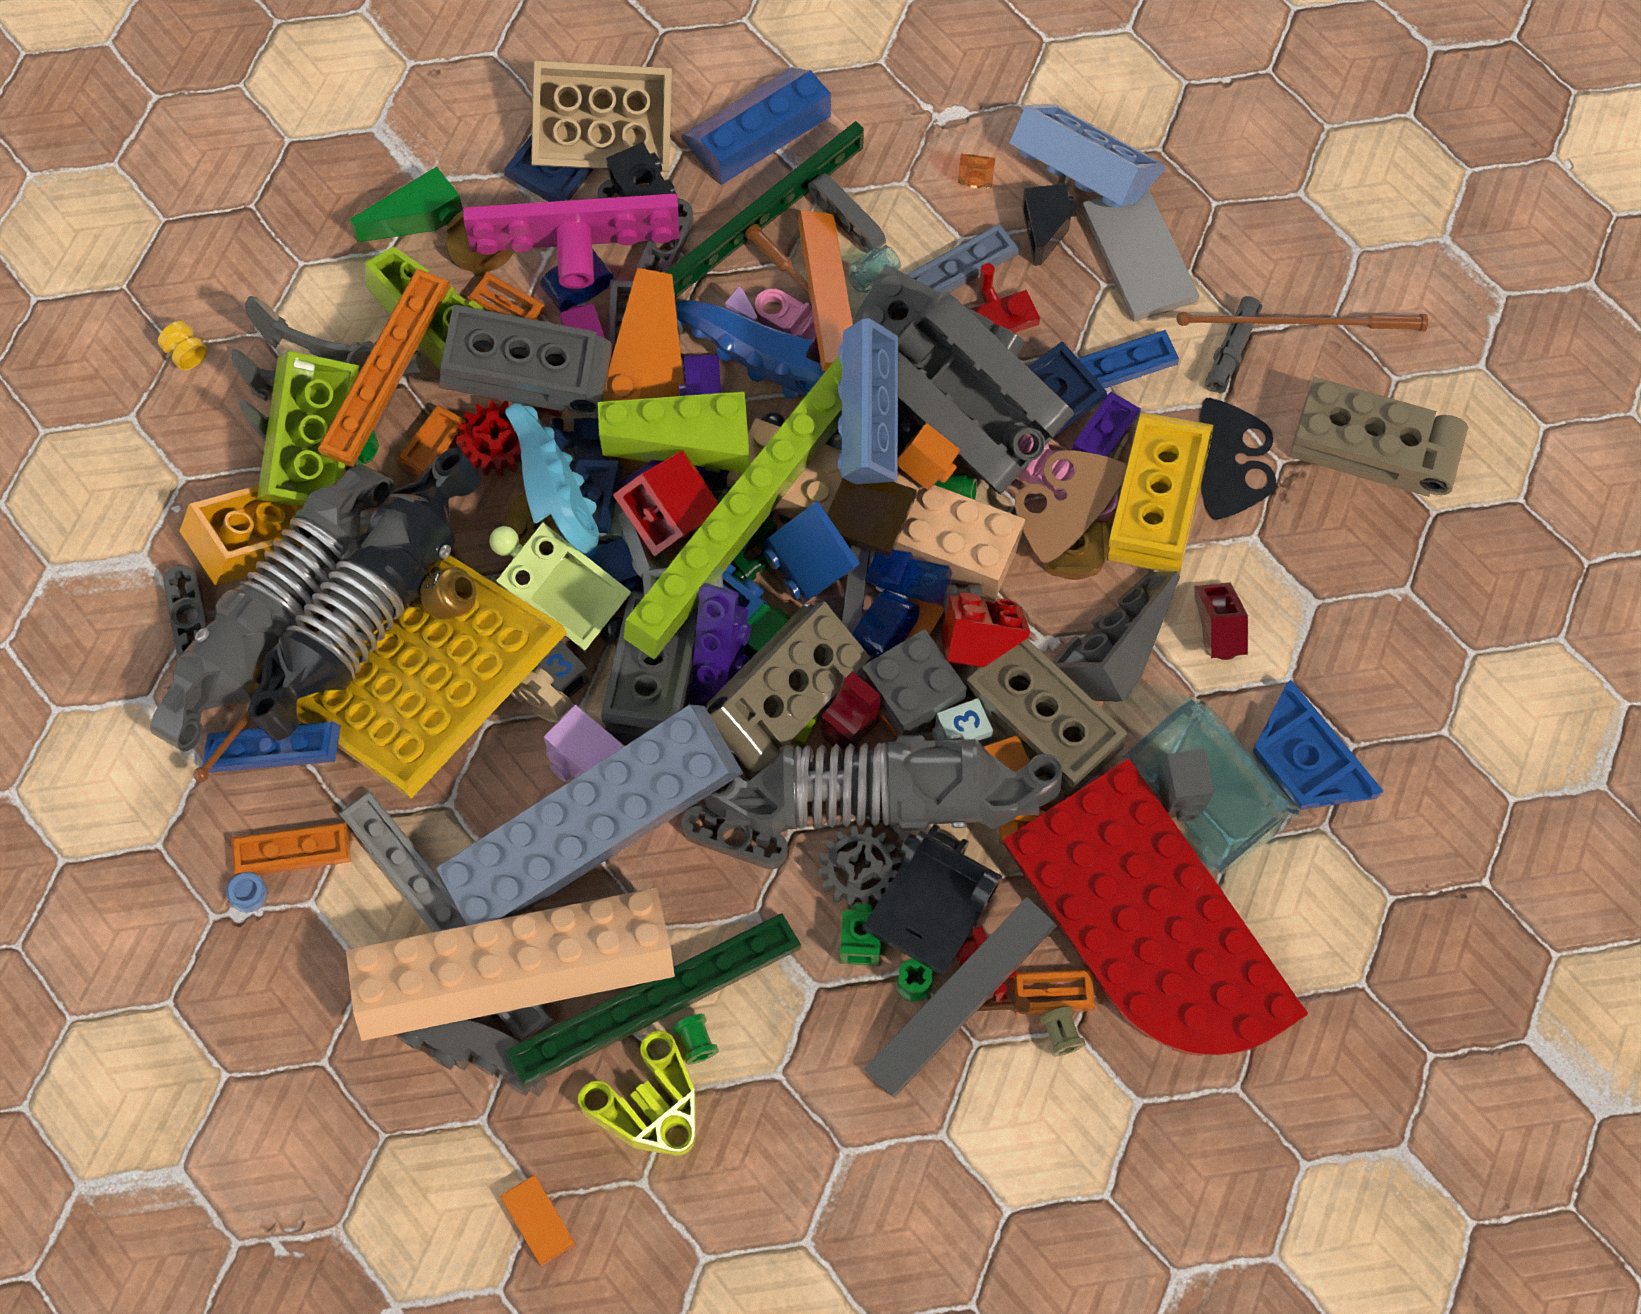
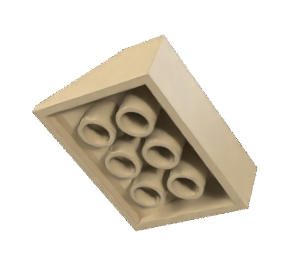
(597, 111)

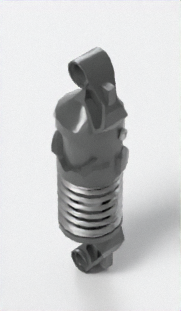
(230, 653)
(902, 782)

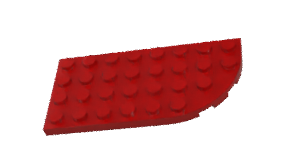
(1152, 920)

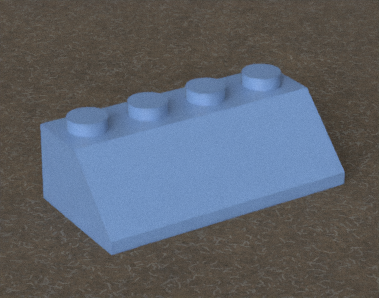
(1085, 154)
(868, 403)

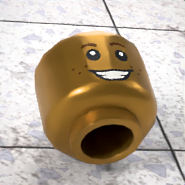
(448, 593)

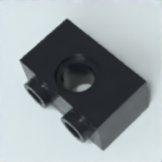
(634, 167)

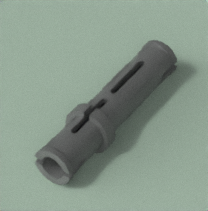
(1228, 356)

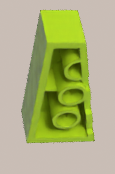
(387, 279)
(704, 426)

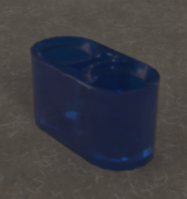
(568, 297)
(886, 623)

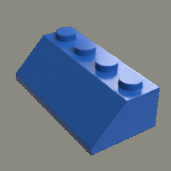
(760, 123)

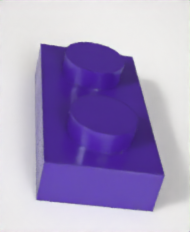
(1107, 426)

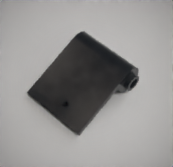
(935, 898)

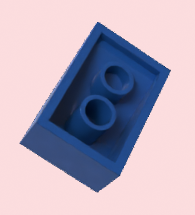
(809, 553)

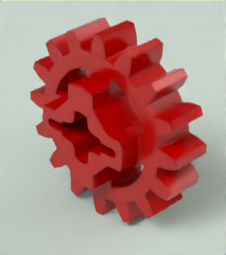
(478, 438)

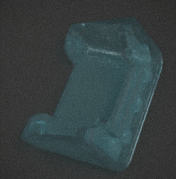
(1246, 801)

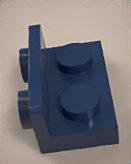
(599, 485)

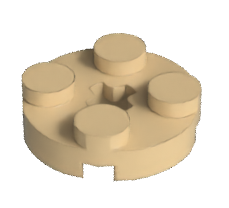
(537, 691)

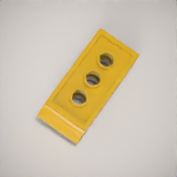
(1160, 492)

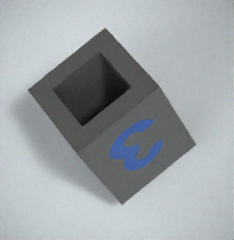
(565, 669)

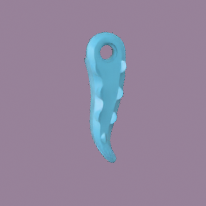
(549, 481)

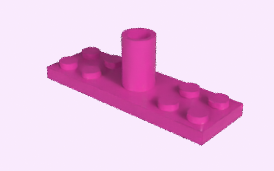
(572, 228)

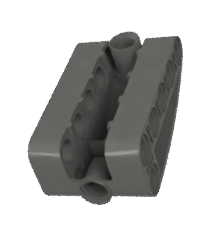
(975, 391)

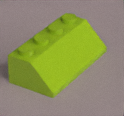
(302, 408)

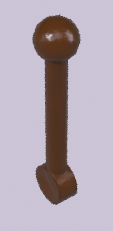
(1021, 1004)

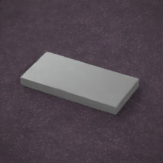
(1141, 256)

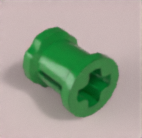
(914, 992)
(695, 1039)

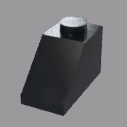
(1047, 218)

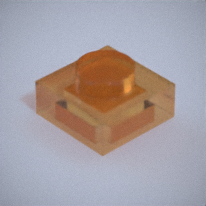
(976, 171)

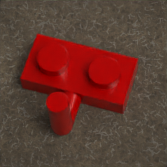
(1011, 312)

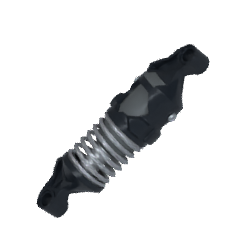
(372, 584)

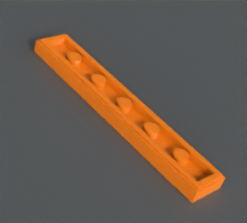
(825, 282)
(384, 367)

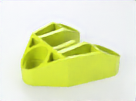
(625, 1124)

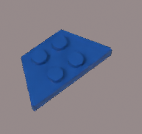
(1310, 756)

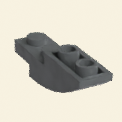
(464, 1040)

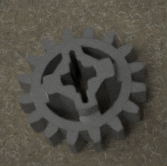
(845, 862)

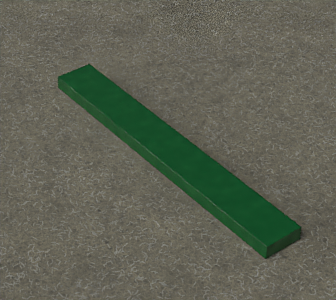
(765, 208)
(651, 1001)

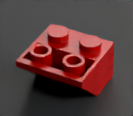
(667, 503)
(981, 630)

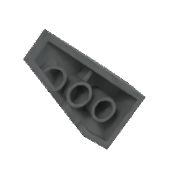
(1118, 647)

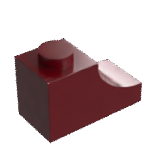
(1222, 620)
(851, 713)

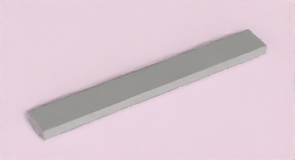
(423, 890)

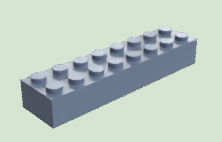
(591, 818)

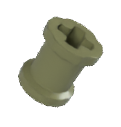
(1063, 1017)

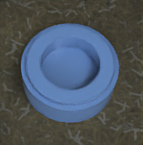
(246, 892)

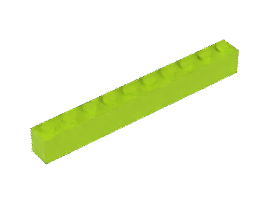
(737, 516)

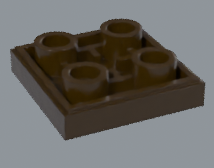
(871, 514)

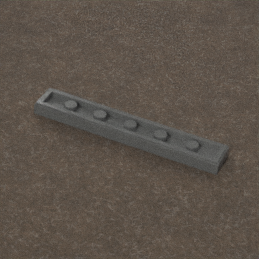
(960, 997)

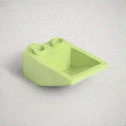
(560, 584)

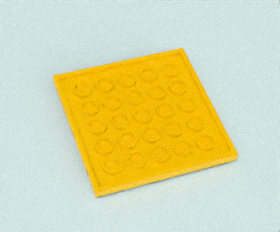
(434, 682)

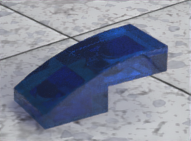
(909, 576)

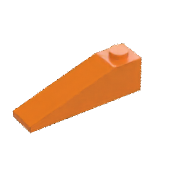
(648, 343)

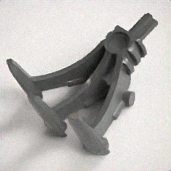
(273, 330)

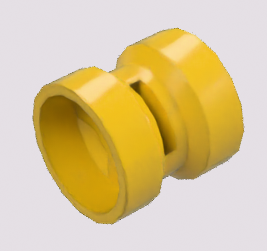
(179, 342)

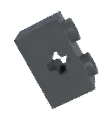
(1185, 784)

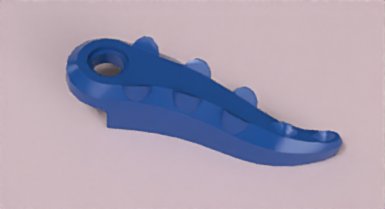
(759, 348)

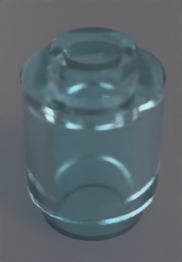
(868, 267)

